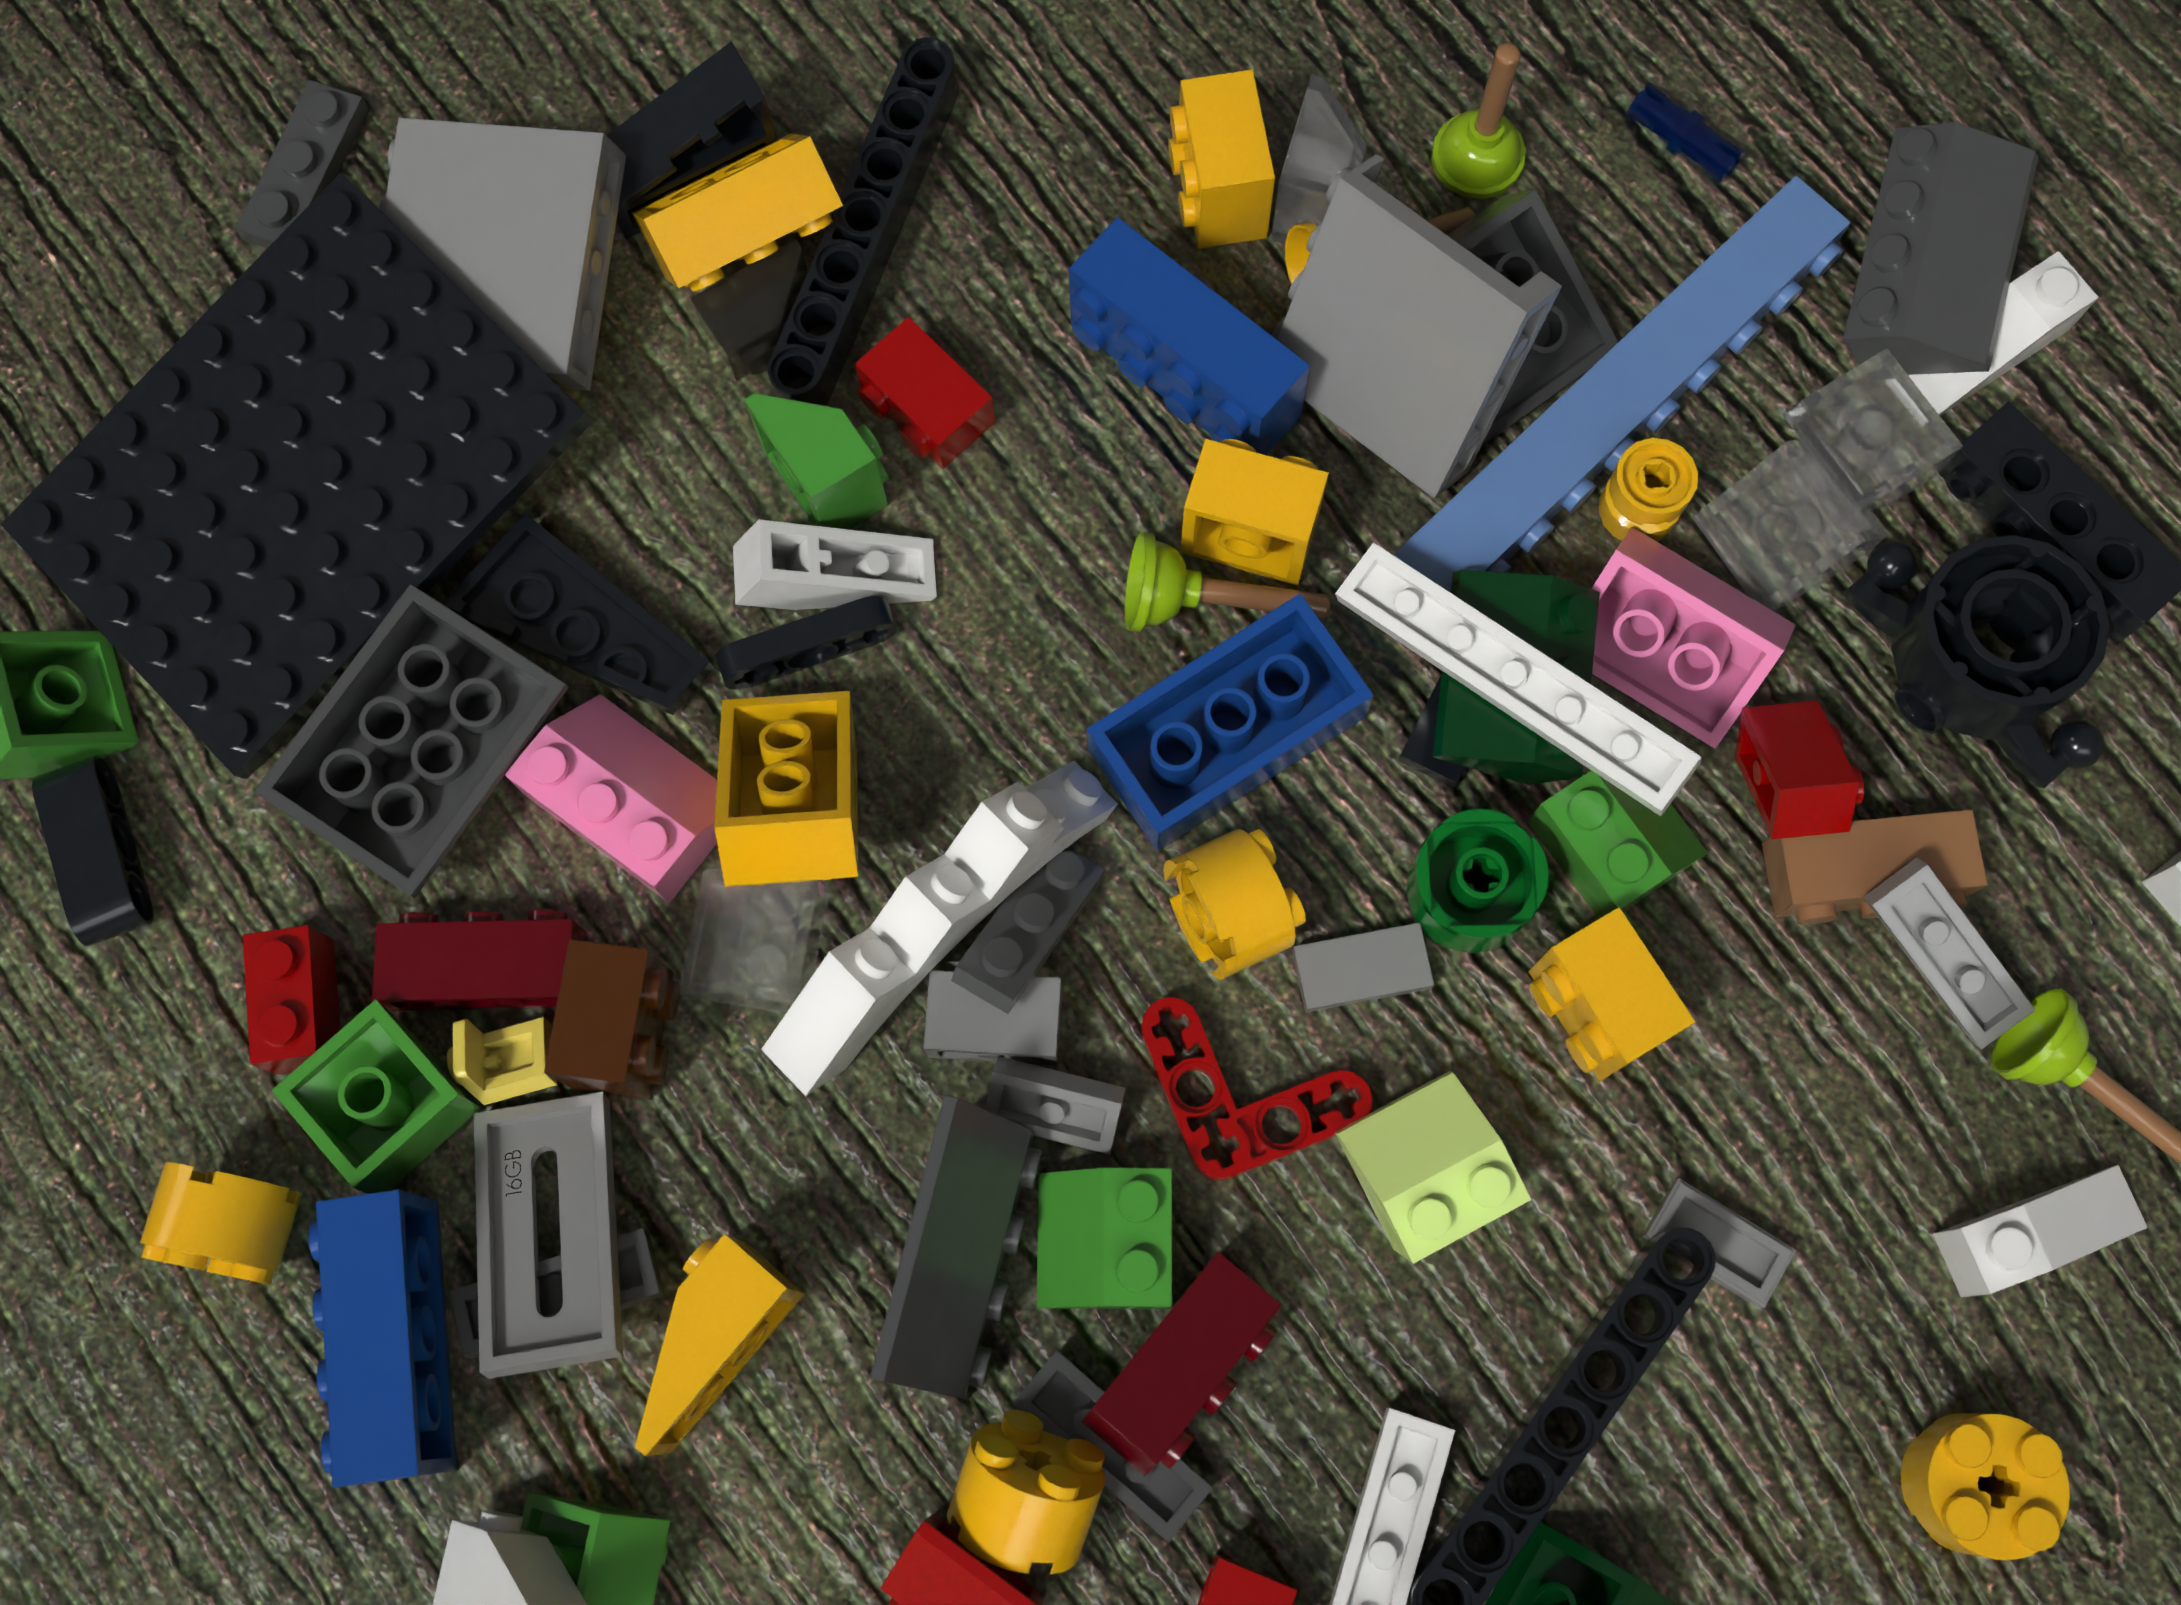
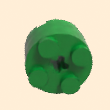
(1500, 856)

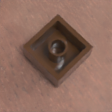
(612, 1020)

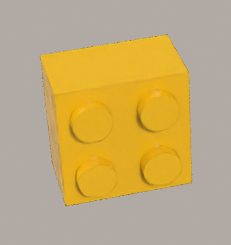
(1222, 159)
(1252, 510)
(1608, 995)

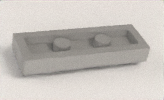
(1949, 953)

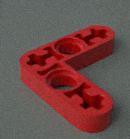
(1244, 1123)

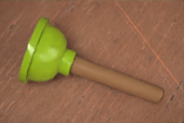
(1480, 149)
(1162, 584)
(2054, 1048)

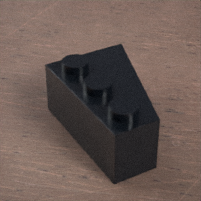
(690, 132)

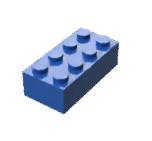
(1184, 341)
(1228, 721)
(383, 1338)

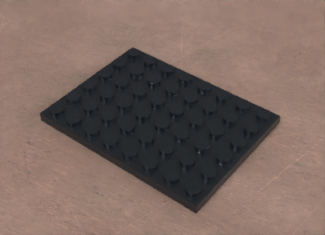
(294, 474)

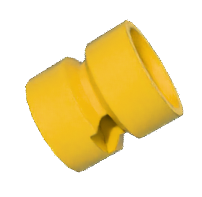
(1648, 489)

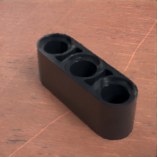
(92, 850)

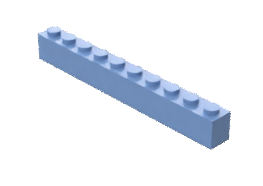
(1631, 388)

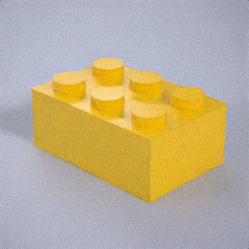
(739, 212)
(787, 789)

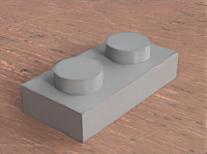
(1056, 1104)

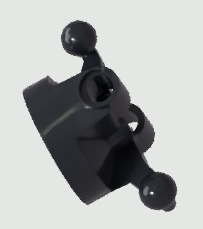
(2034, 603)

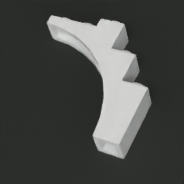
(927, 917)

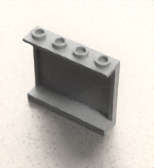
(517, 226)
(1407, 331)

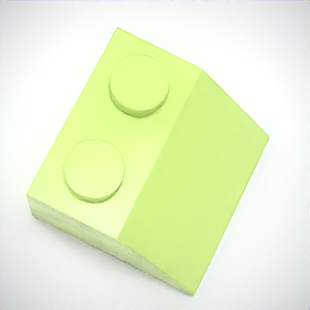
(1432, 1167)

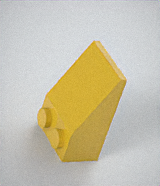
(713, 1331)

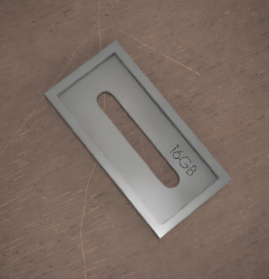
(510, 1323)

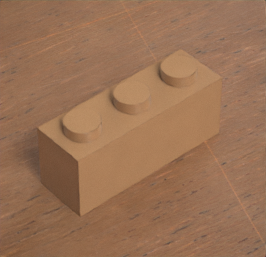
(1836, 870)

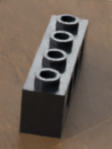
(2060, 490)

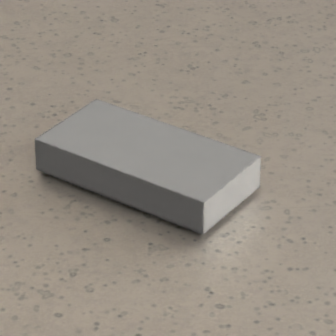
(1362, 967)
(1746, 1256)

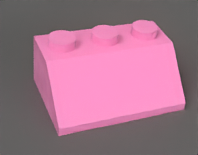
(1682, 638)
(622, 793)

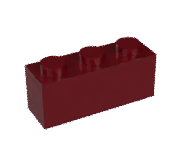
(472, 961)
(1184, 1367)

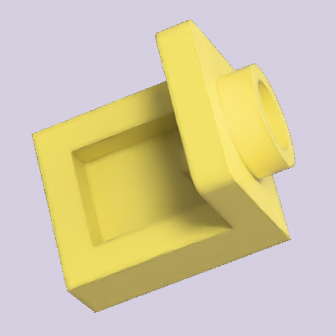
(500, 1061)

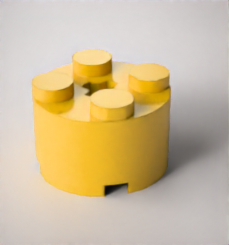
(1233, 901)
(219, 1218)
(2025, 1492)
(1026, 1494)

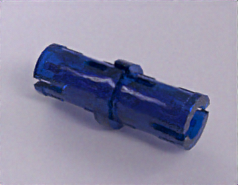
(1685, 133)

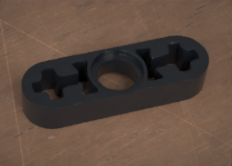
(806, 642)

